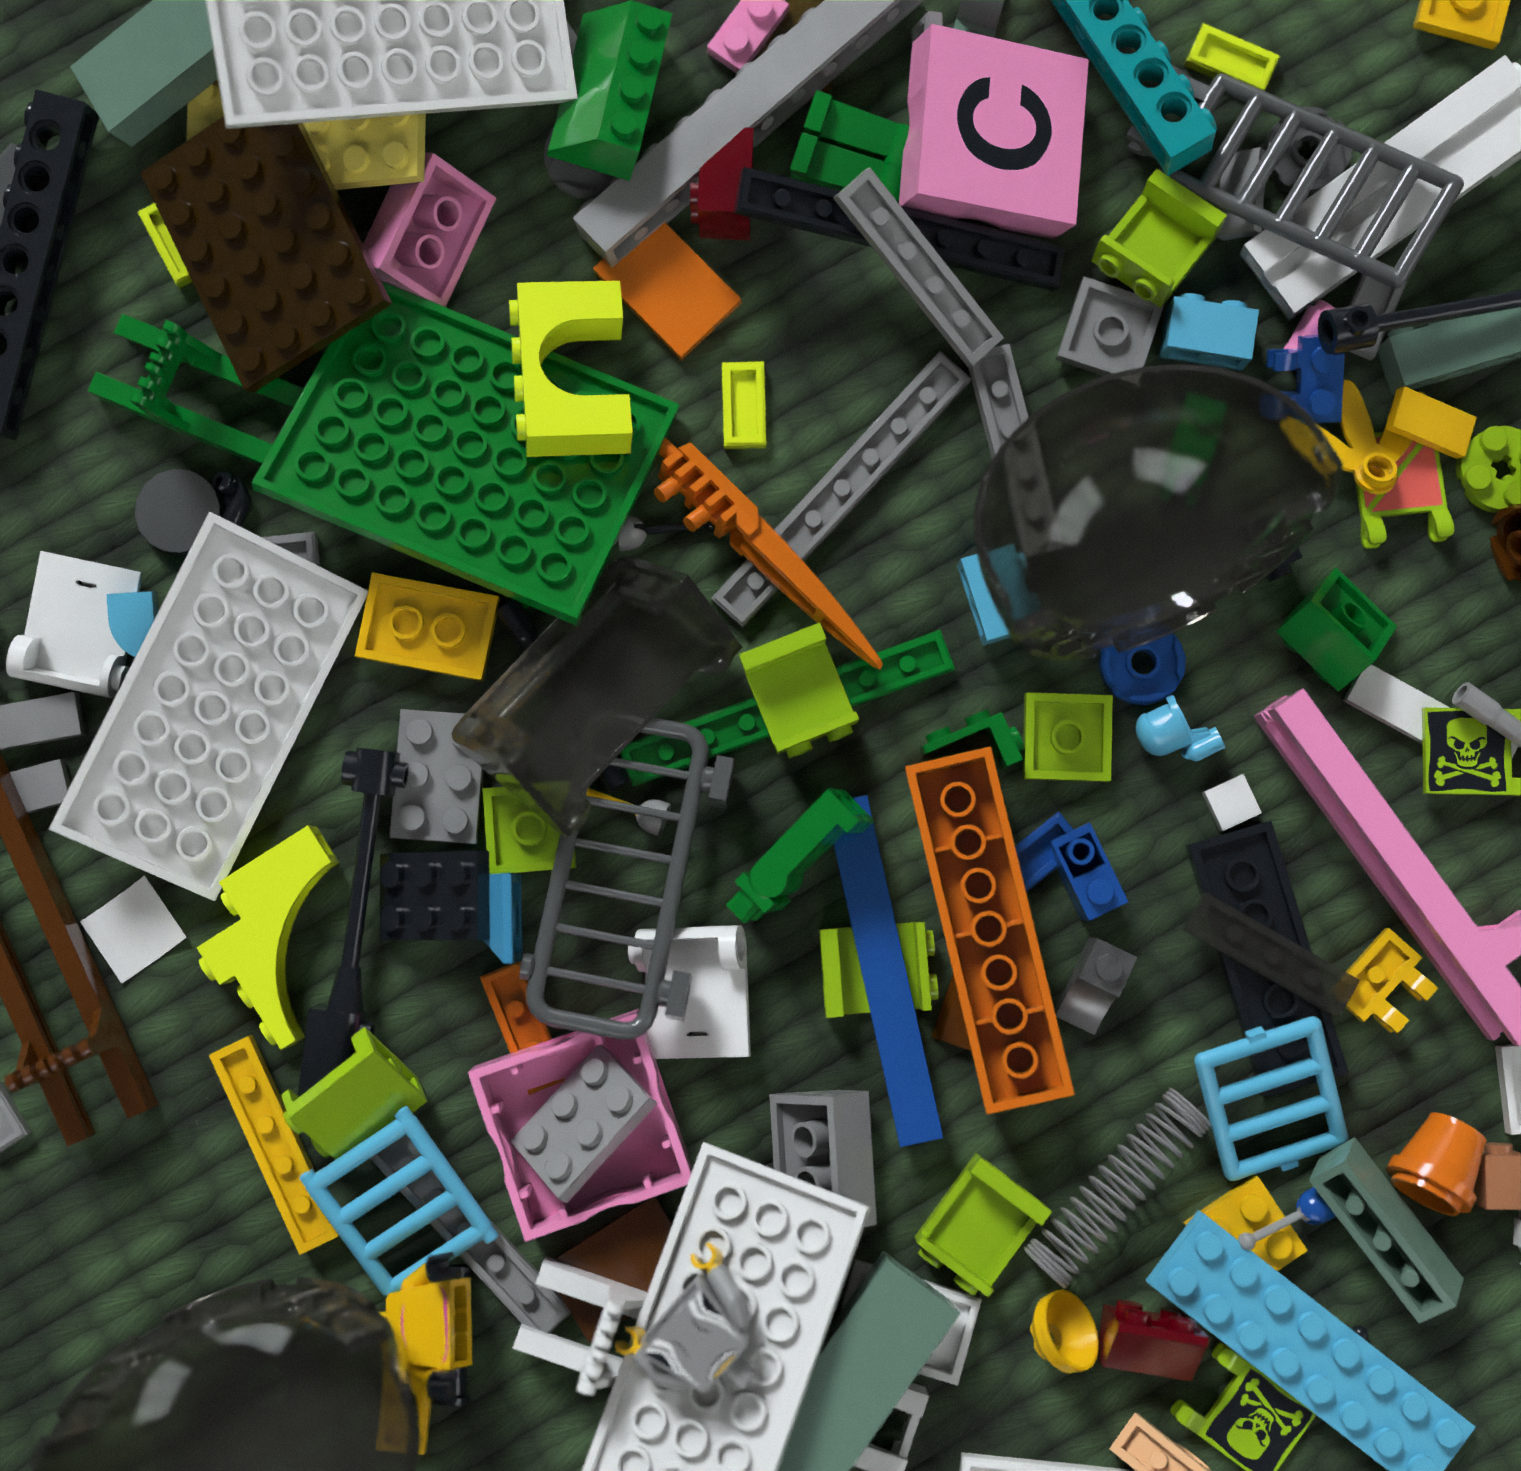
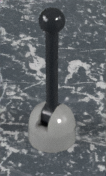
(635, 532)

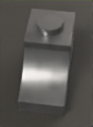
(1094, 984)

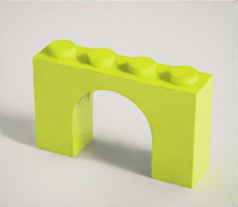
(553, 419)

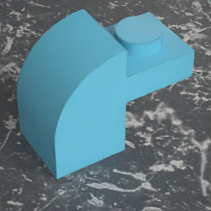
(131, 618)

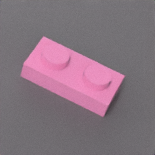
(746, 31)

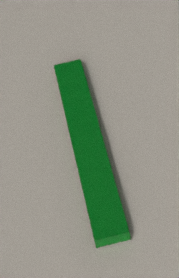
(743, 723)

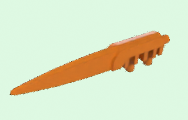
(751, 535)

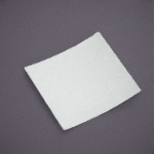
(133, 929)

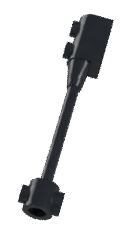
(1358, 325)
(333, 1025)

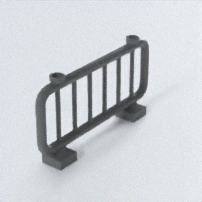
(656, 990)

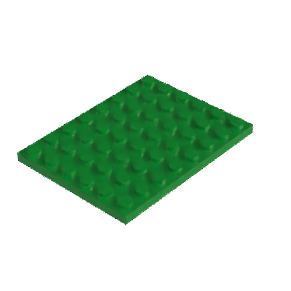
(420, 451)

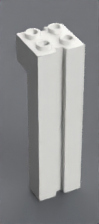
(1466, 133)

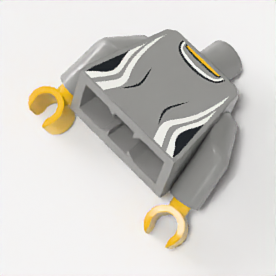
(697, 1334)

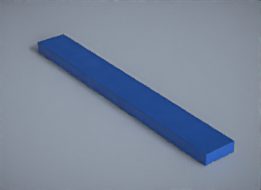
(887, 986)

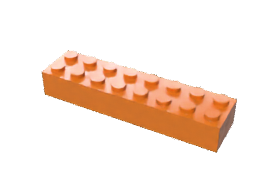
(989, 931)

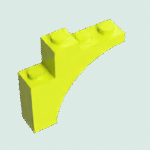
(254, 949)

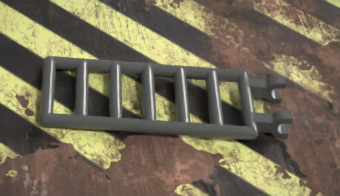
(1333, 134)

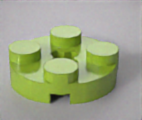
(1478, 476)

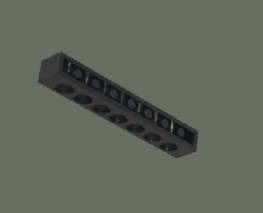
(46, 245)

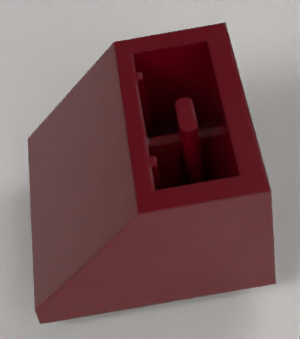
(1150, 1341)

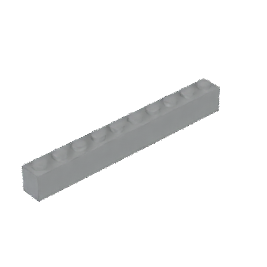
(758, 97)

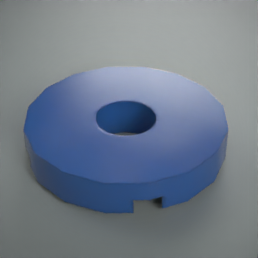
(1148, 688)

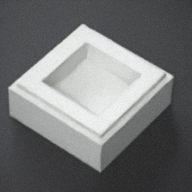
(1231, 802)

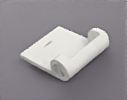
(68, 627)
(717, 997)

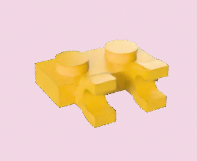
(1380, 970)

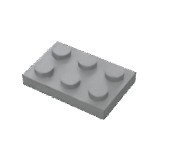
(442, 782)
(583, 1123)

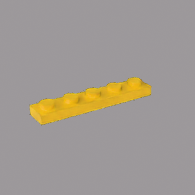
(272, 1140)

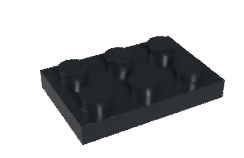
(434, 895)

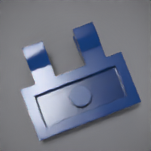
(1317, 378)

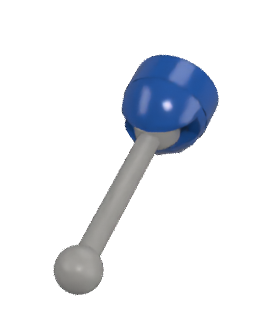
(1309, 1208)

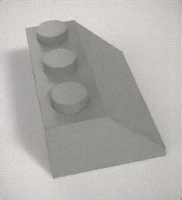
(826, 1142)

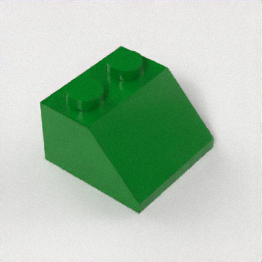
(1337, 630)

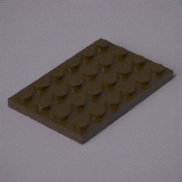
(265, 244)

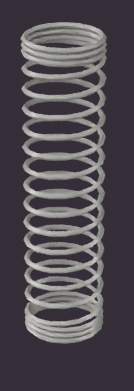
(1188, 1116)

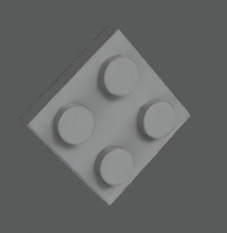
(1108, 329)

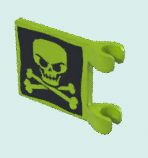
(1465, 755)
(1251, 1419)

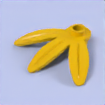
(1365, 455)

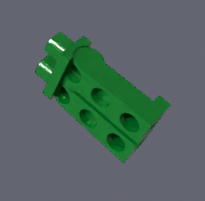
(845, 142)
(784, 864)

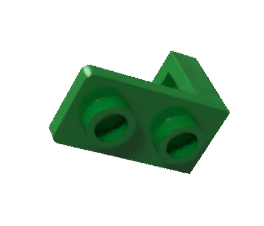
(1004, 740)

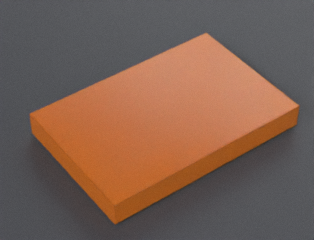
(671, 290)

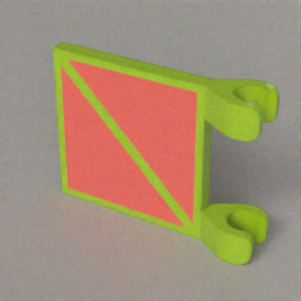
(1416, 491)

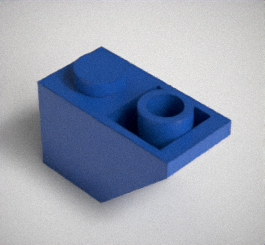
(1087, 873)

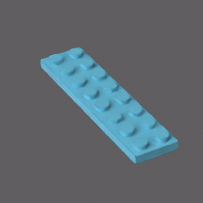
(1307, 1350)

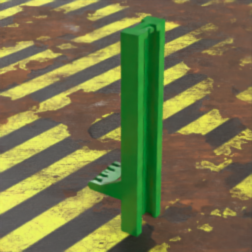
(152, 404)

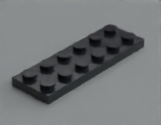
(1251, 876)

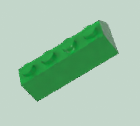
(615, 83)

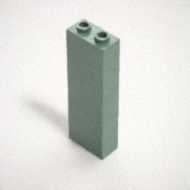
(149, 67)
(866, 1366)

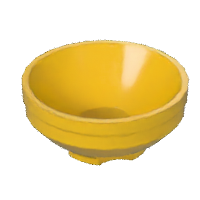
(1072, 1330)

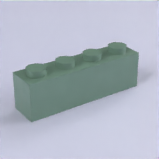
(1449, 348)
(1387, 1230)

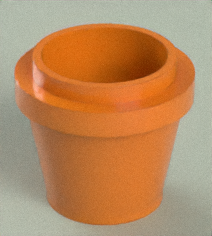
(1440, 1165)

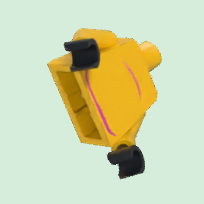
(433, 1324)

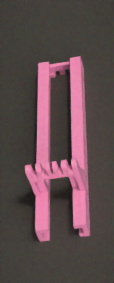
(1464, 954)

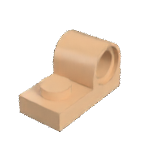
(1150, 1450)

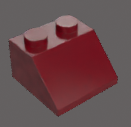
(715, 194)

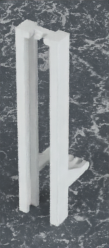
(600, 1368)

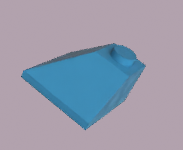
(505, 917)

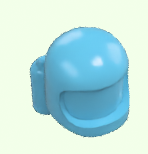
(1168, 731)

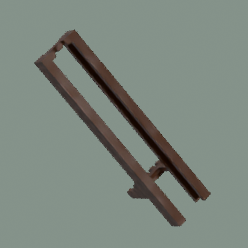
(39, 1055)

